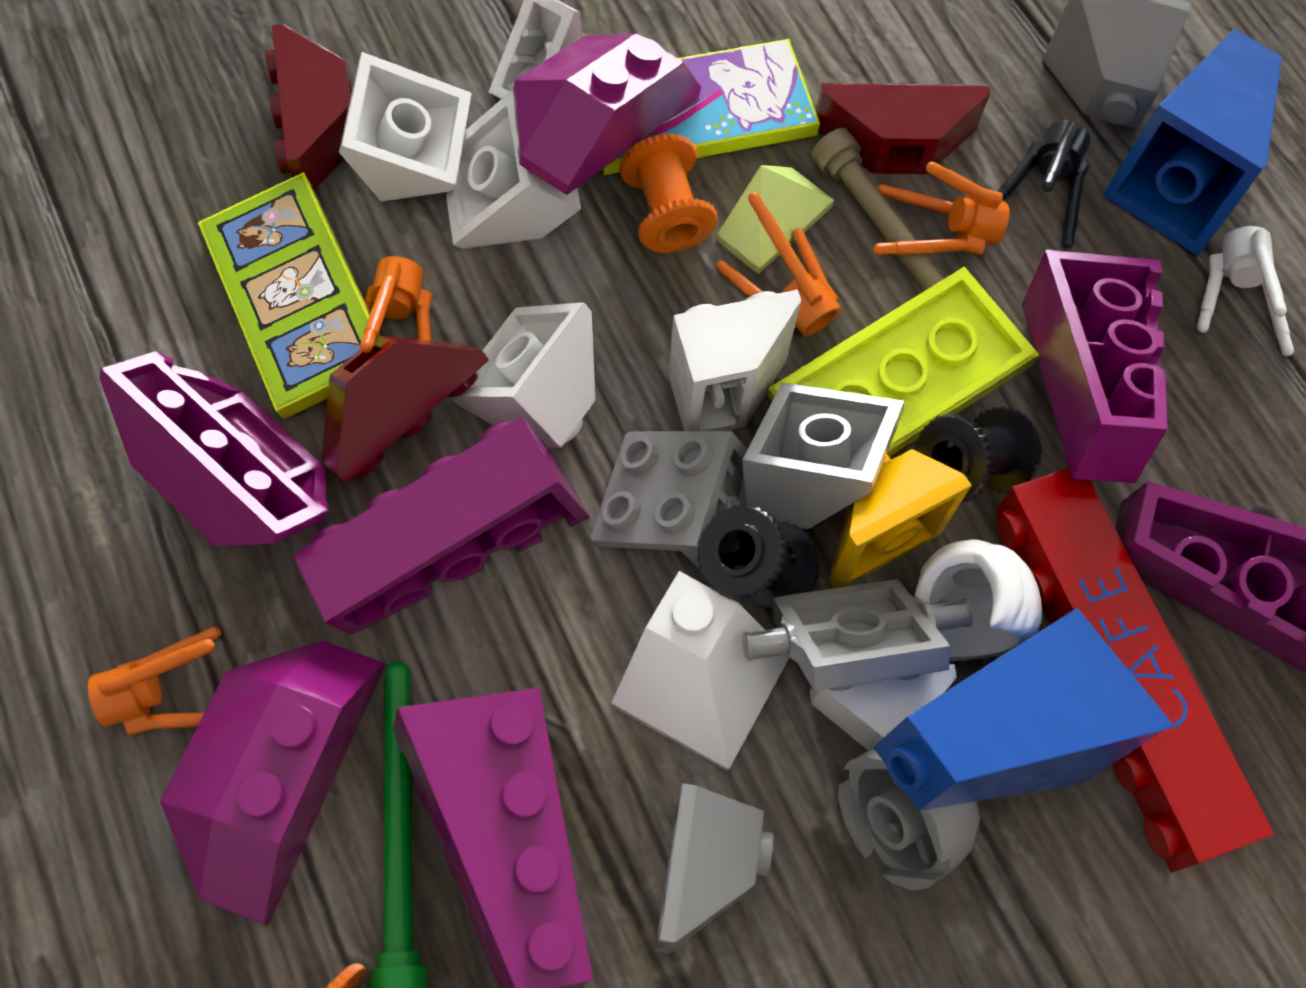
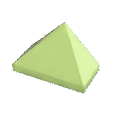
(791, 201)

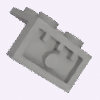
(669, 489)

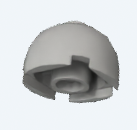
(912, 842)

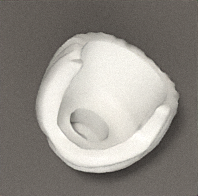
(996, 586)

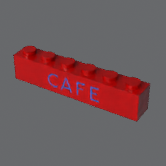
(1187, 774)

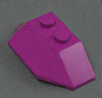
(595, 105)
(213, 453)
(264, 770)

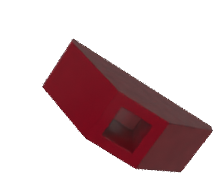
(309, 104)
(902, 123)
(390, 396)

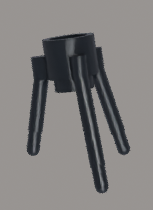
(1057, 157)

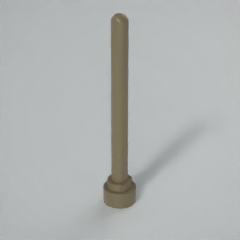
(839, 157)

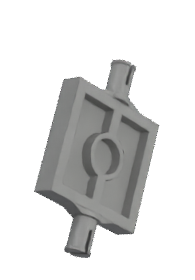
(859, 634)

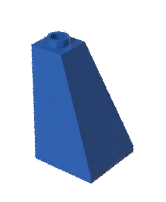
(1203, 144)
(1024, 722)

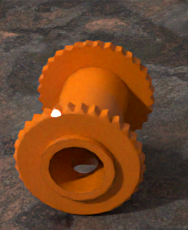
(675, 217)

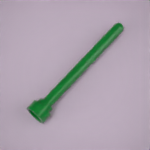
(398, 963)

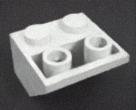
(729, 358)

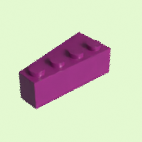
(1100, 359)
(438, 527)
(1222, 564)
(501, 824)

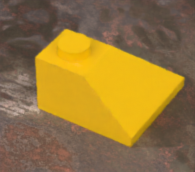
(903, 511)

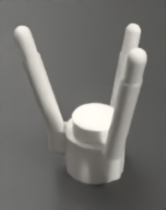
(1247, 263)

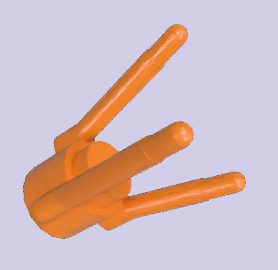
(976, 219)
(394, 295)
(818, 300)
(134, 687)

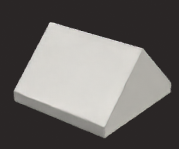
(403, 130)

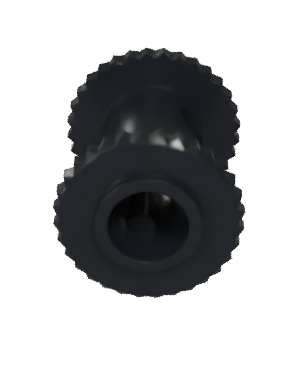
(991, 452)
(749, 556)

